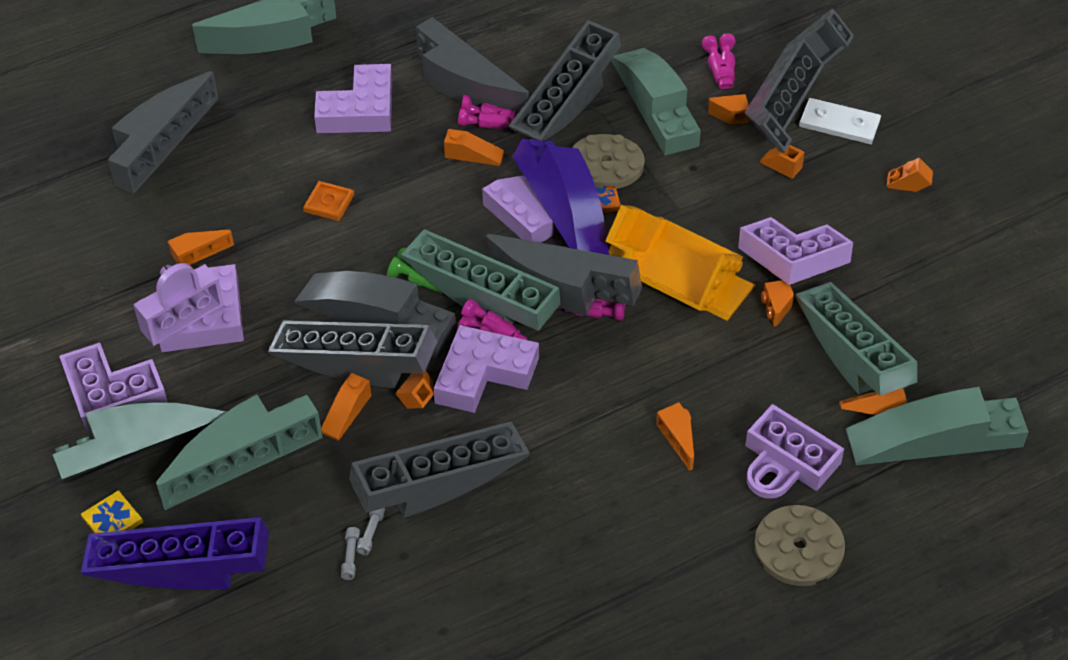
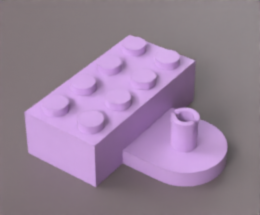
(180, 300)

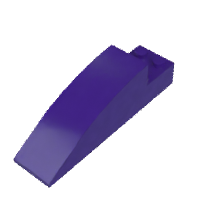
(565, 191)
(179, 555)

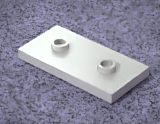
(840, 121)

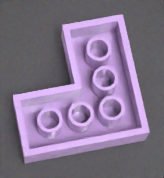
(361, 109)
(793, 255)
(217, 327)
(479, 358)
(98, 388)

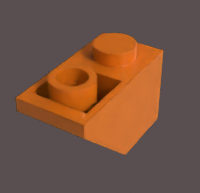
(729, 108)
(786, 163)
(910, 176)
(778, 299)
(416, 390)

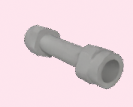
(365, 544)
(348, 568)

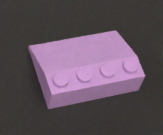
(519, 208)

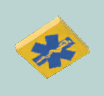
(112, 515)

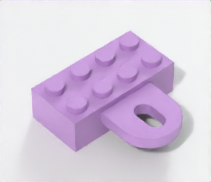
(790, 452)

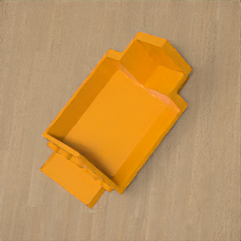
(680, 262)

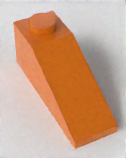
(468, 147)
(199, 245)
(873, 403)
(346, 406)
(676, 427)

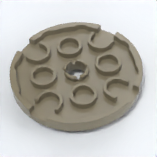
(625, 157)
(794, 565)

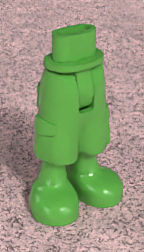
(399, 265)

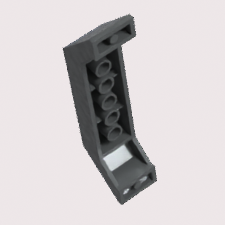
(794, 75)

